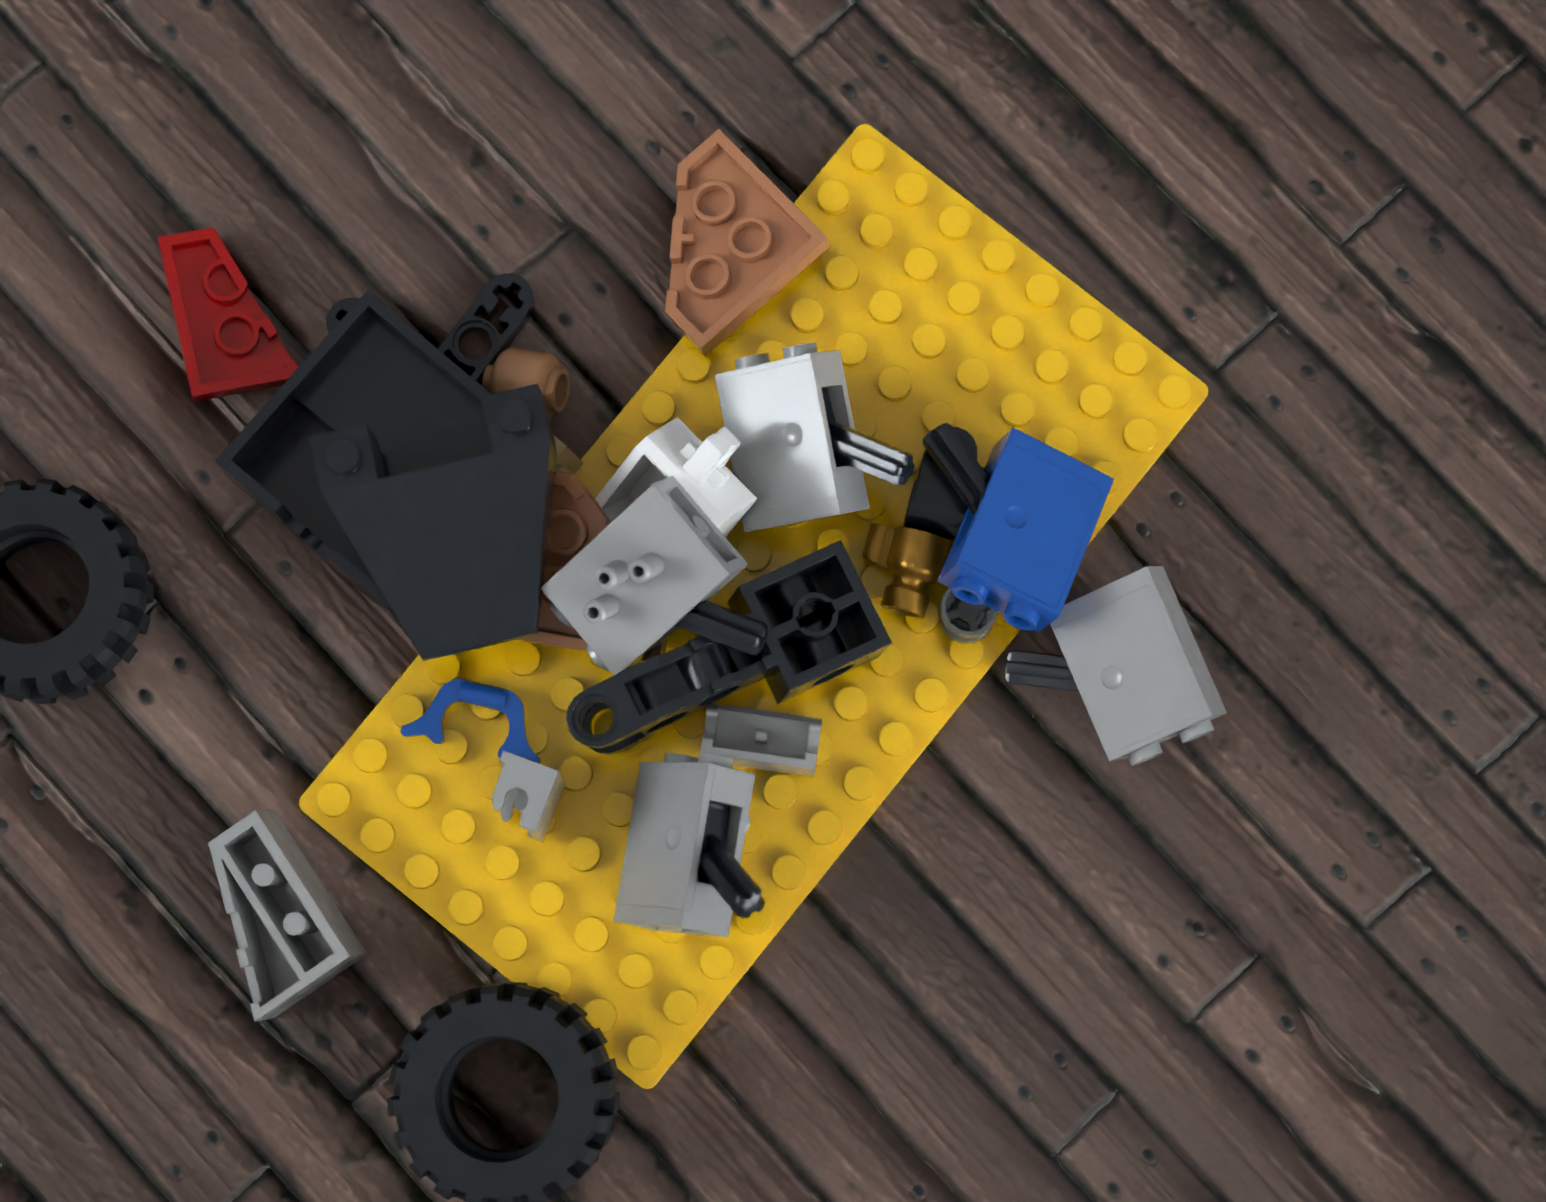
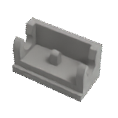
(762, 739)
(529, 789)

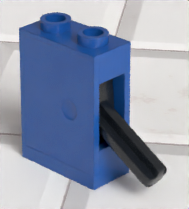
(1022, 524)

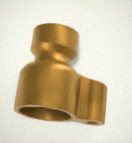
(914, 560)

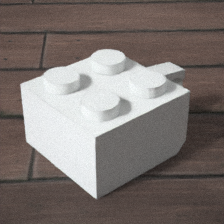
(694, 464)

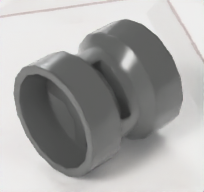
(978, 619)

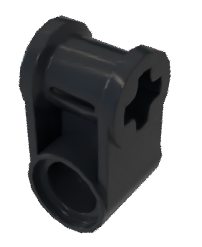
(933, 500)

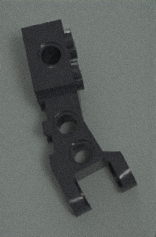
(816, 631)

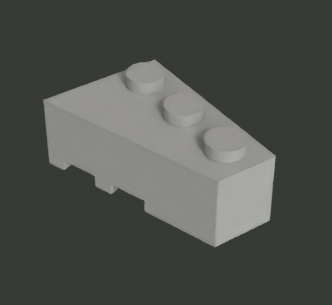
(280, 913)

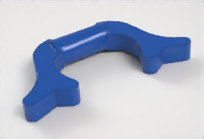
(481, 695)

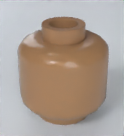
(526, 367)

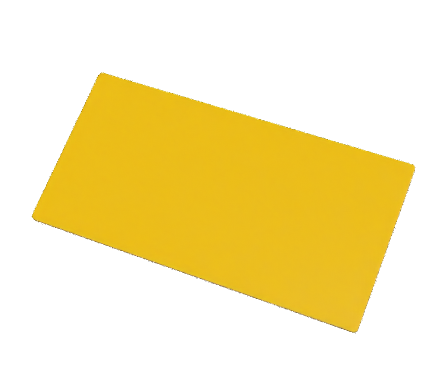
(933, 328)

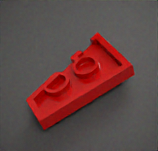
(219, 324)

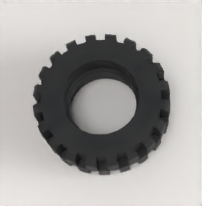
(114, 600)
(427, 1111)

